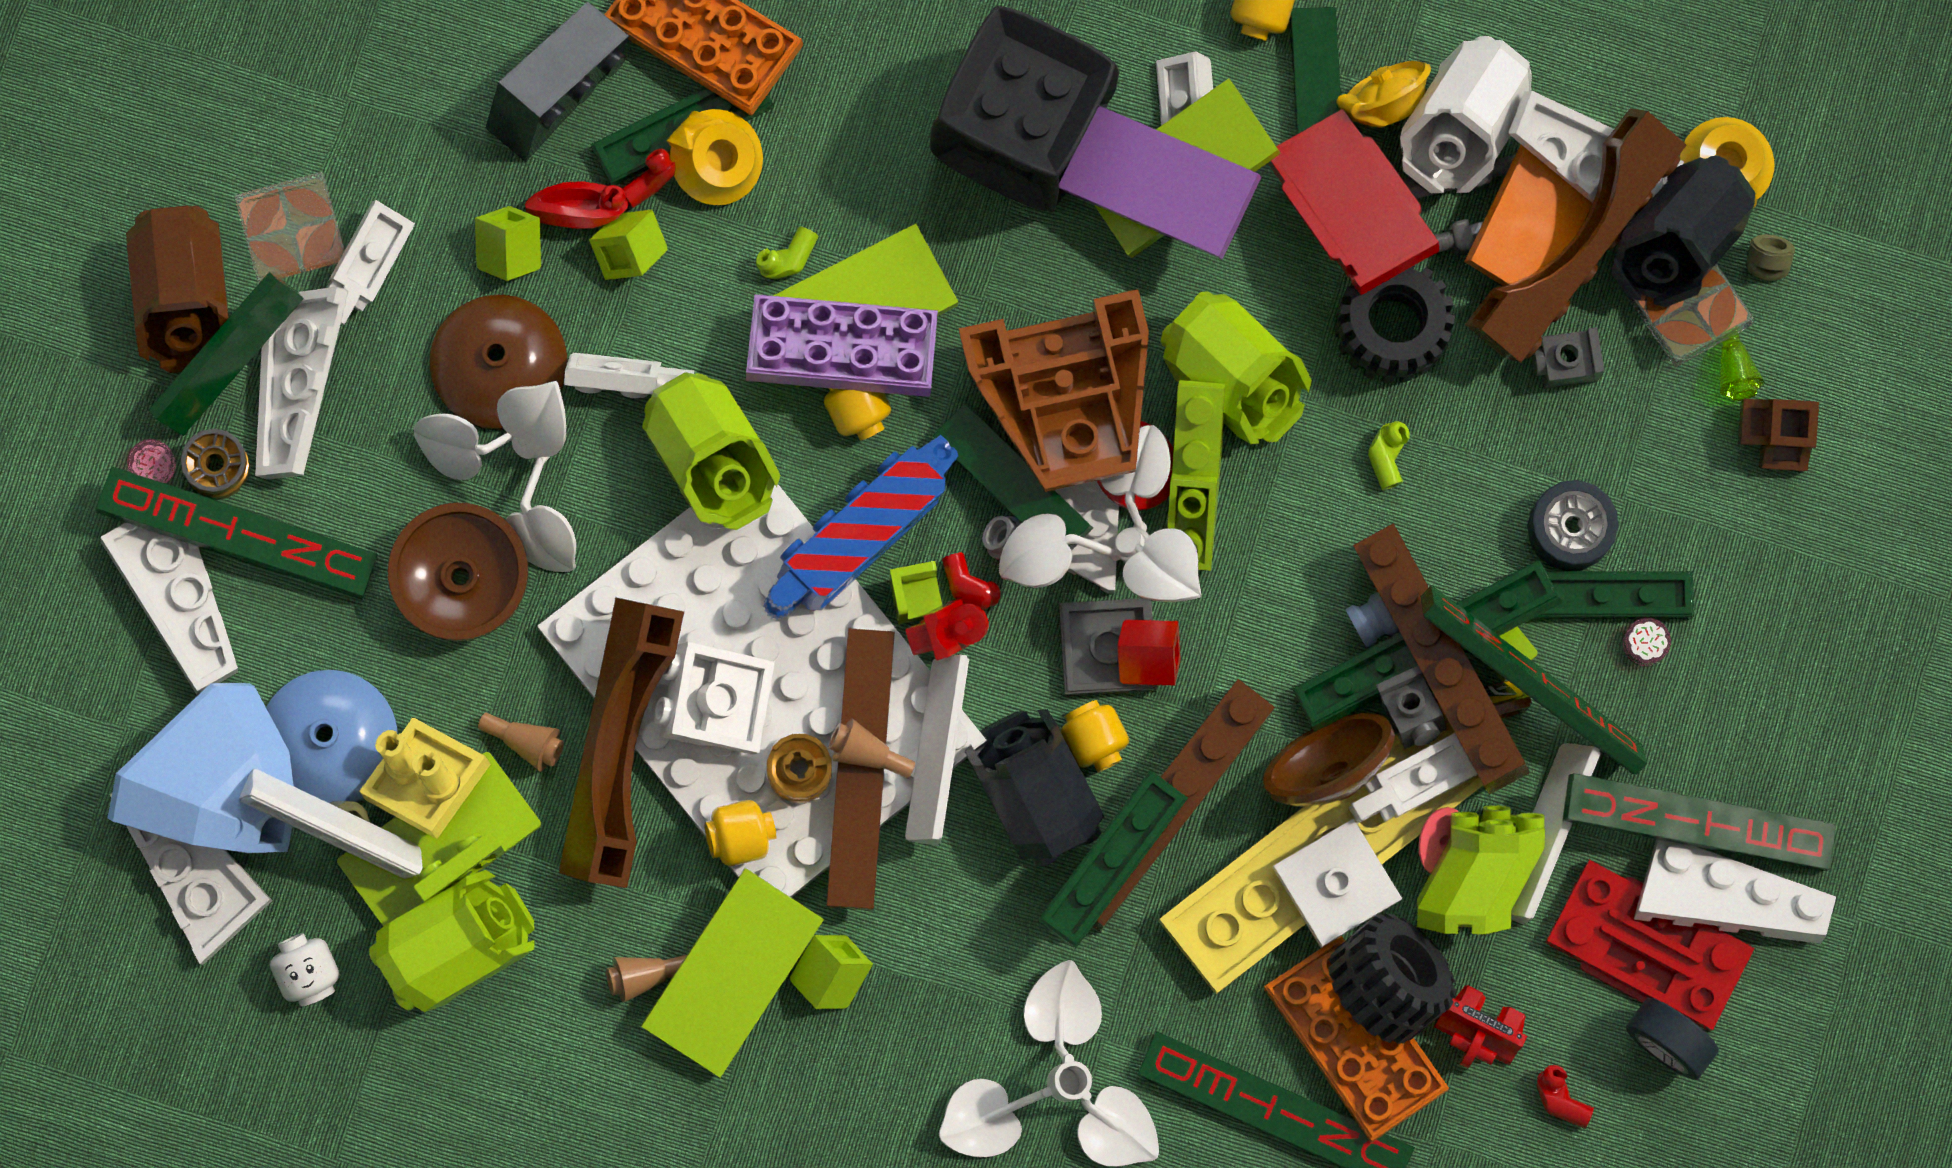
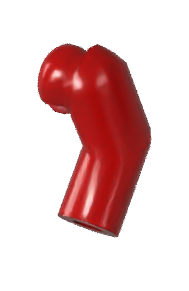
(651, 181)
(969, 587)
(1557, 1100)

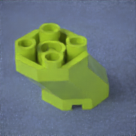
(1226, 345)
(710, 450)
(1481, 871)
(453, 942)

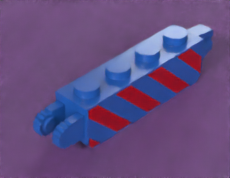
(862, 530)

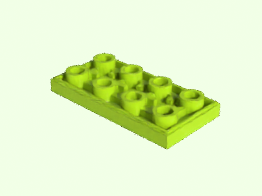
(1215, 123)
(889, 273)
(732, 972)

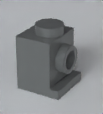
(1558, 373)
(1401, 695)

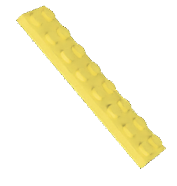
(1245, 906)

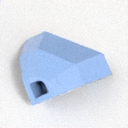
(195, 769)

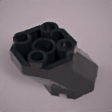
(1683, 231)
(1035, 786)

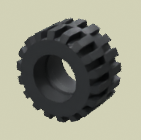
(1389, 357)
(1392, 978)

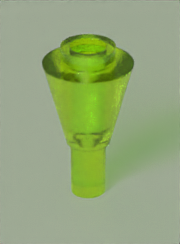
(1738, 371)

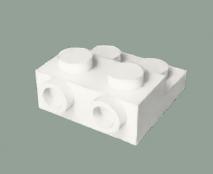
(715, 698)

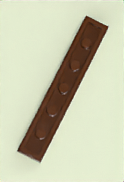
(860, 787)

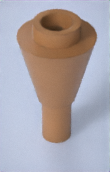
(534, 743)
(859, 747)
(637, 975)

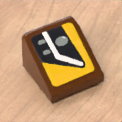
(1508, 699)

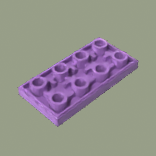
(1160, 182)
(841, 345)

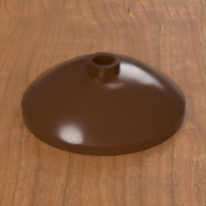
(460, 362)
(450, 541)
(1330, 762)

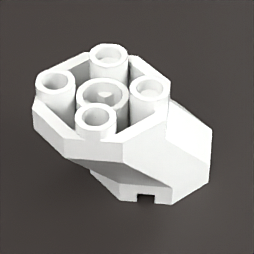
(1465, 116)

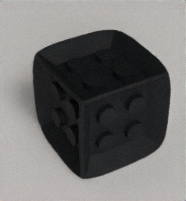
(1021, 106)

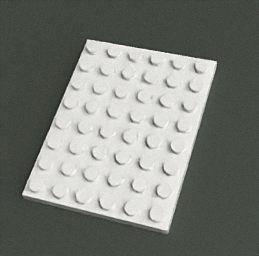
(721, 586)

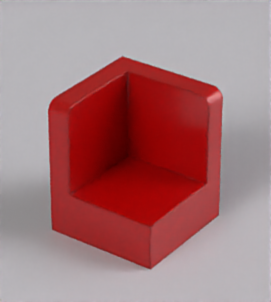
(1149, 652)

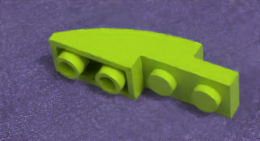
(1197, 464)

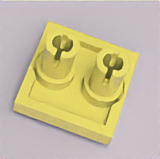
(423, 776)

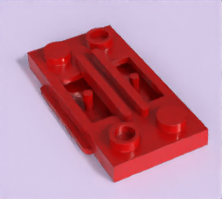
(1353, 202)
(1675, 964)

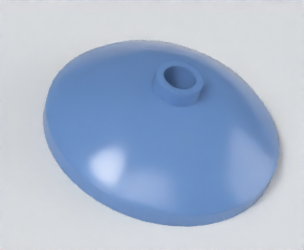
(354, 712)

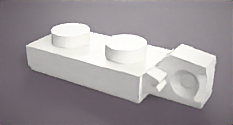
(370, 256)
(630, 376)
(1415, 781)

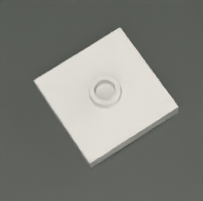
(1337, 883)

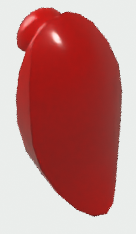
(578, 204)

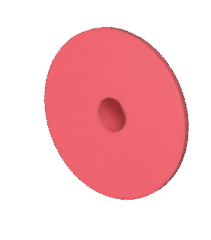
(1435, 837)

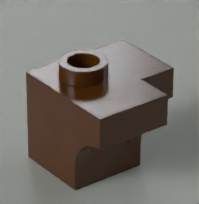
(1782, 430)

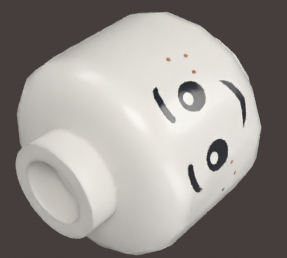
(304, 969)

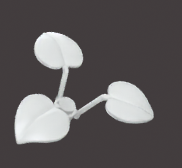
(537, 429)
(1155, 566)
(1118, 1124)

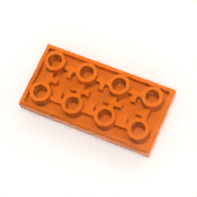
(713, 43)
(1527, 221)
(1372, 1077)

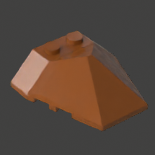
(1067, 388)

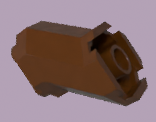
(176, 283)

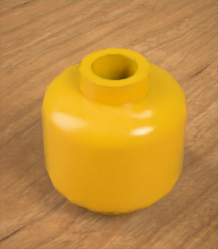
(1262, 16)
(857, 411)
(1095, 735)
(739, 833)

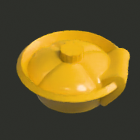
(1386, 94)
(1739, 144)
(716, 156)

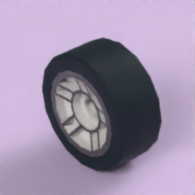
(1596, 524)
(1672, 1038)

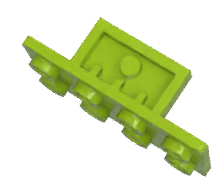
(479, 833)

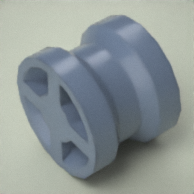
(1372, 620)

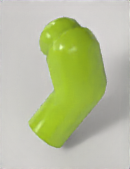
(787, 261)
(1385, 450)

